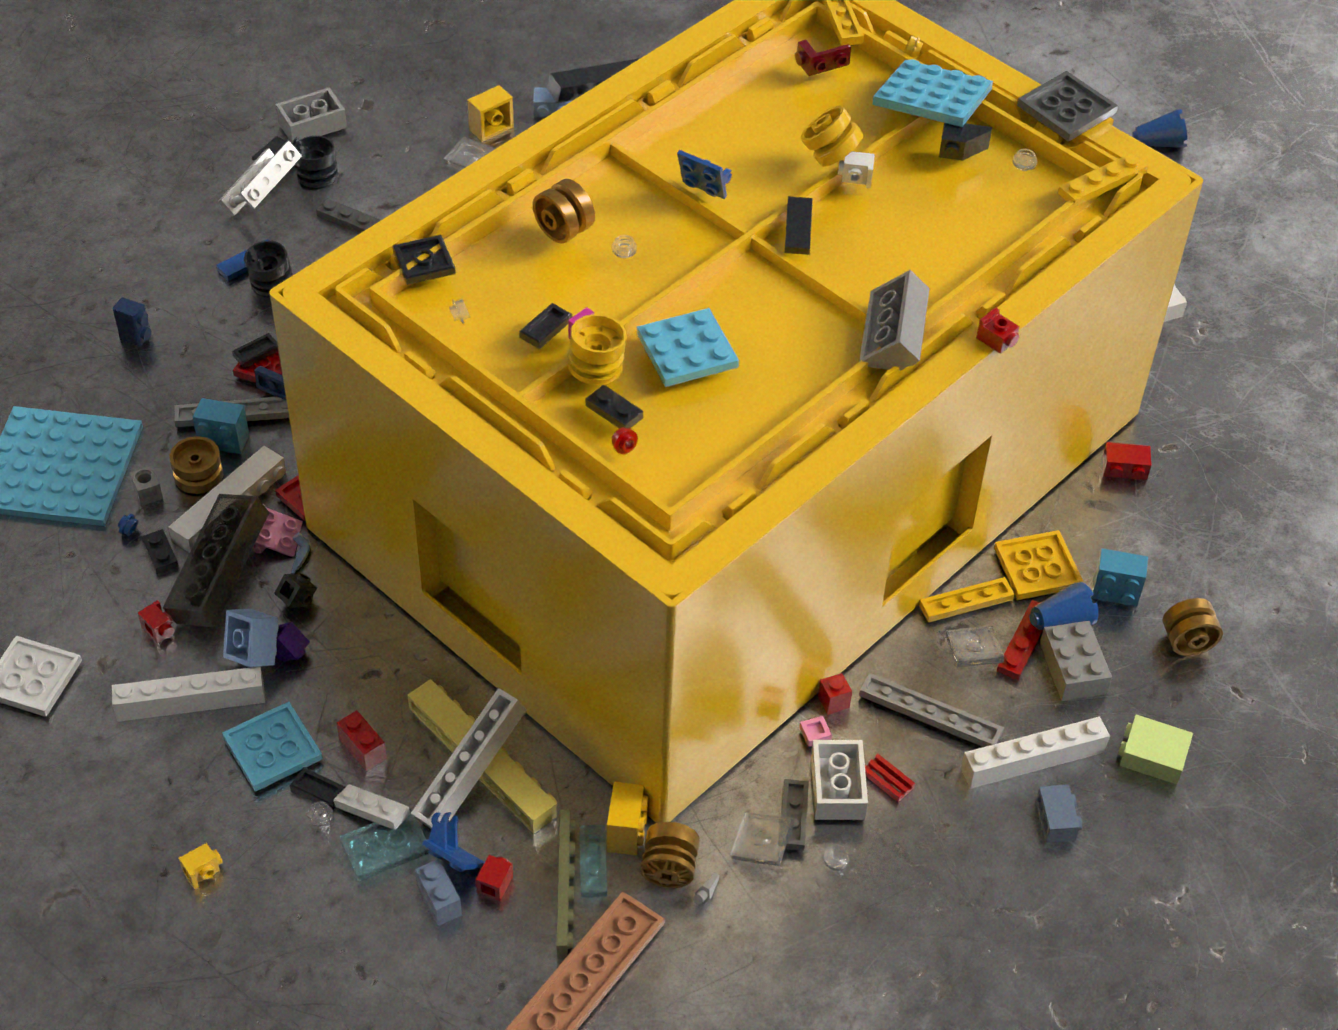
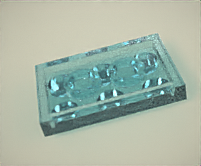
(380, 848)

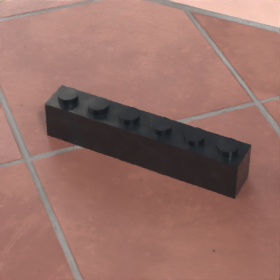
(573, 83)

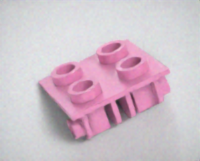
(278, 534)

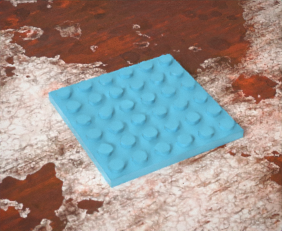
(63, 464)

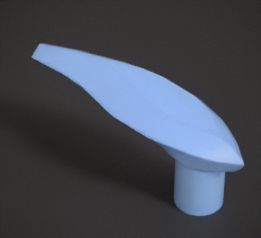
(302, 553)

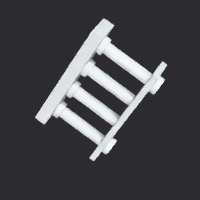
(259, 179)

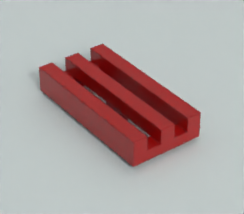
(891, 775)

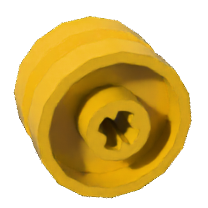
(831, 136)

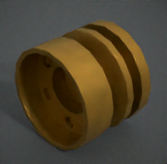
(670, 854)

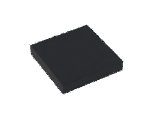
(435, 266)

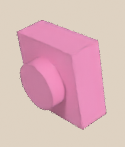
(815, 730)

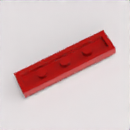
(1020, 647)

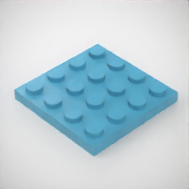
(933, 92)

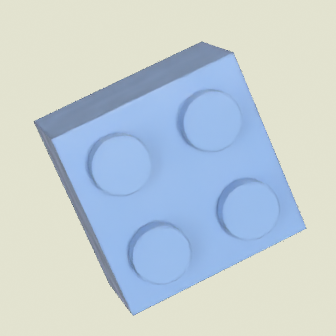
(250, 637)

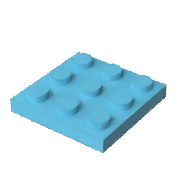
(687, 347)
(272, 746)

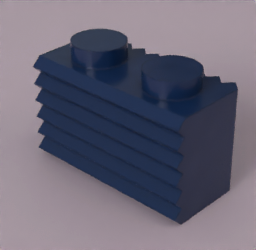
(131, 321)

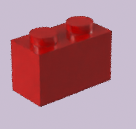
(1126, 461)
(361, 740)

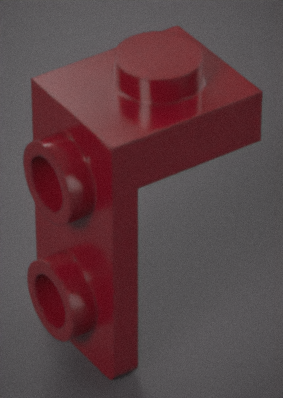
(823, 61)

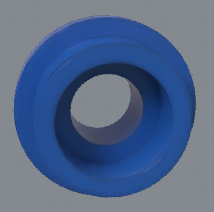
(127, 524)

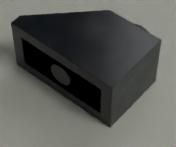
(964, 141)

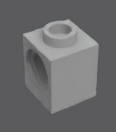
(146, 485)

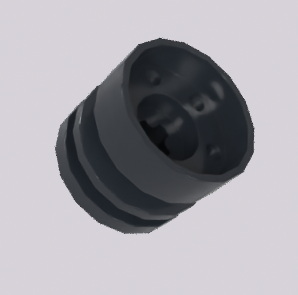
(318, 161)
(267, 266)

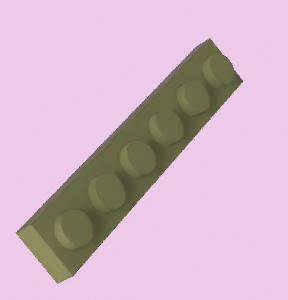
(565, 892)

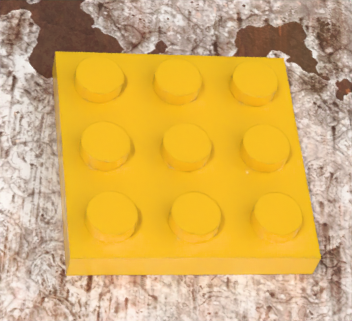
(1037, 564)

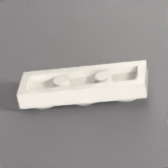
(372, 806)

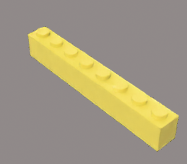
(503, 775)

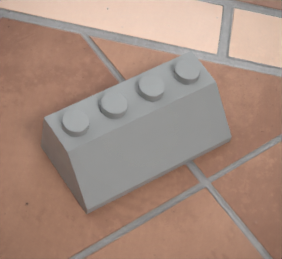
(895, 323)

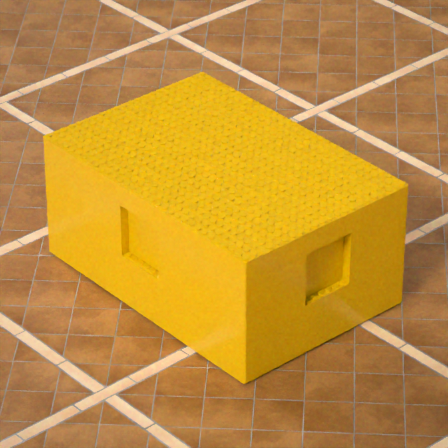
(770, 510)

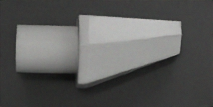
(706, 891)

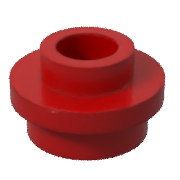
(624, 440)

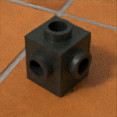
(295, 590)

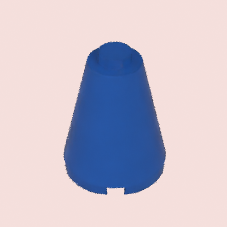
(1163, 131)
(1066, 607)

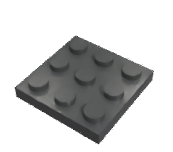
(1067, 105)

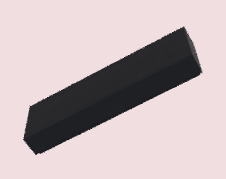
(798, 225)

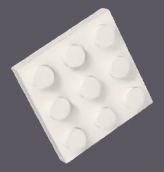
(35, 675)

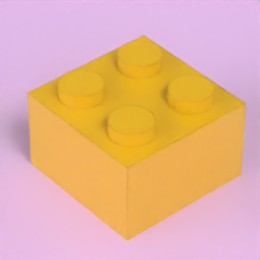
(490, 113)
(626, 818)

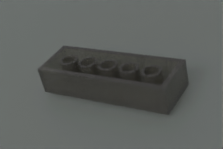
(216, 560)

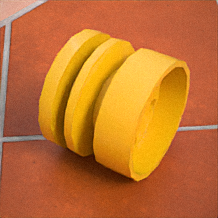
(597, 349)

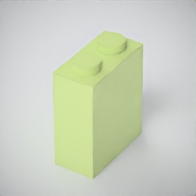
(1155, 749)

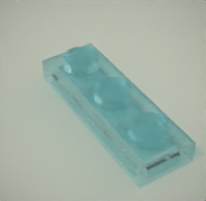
(593, 861)

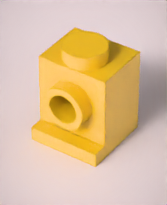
(200, 864)

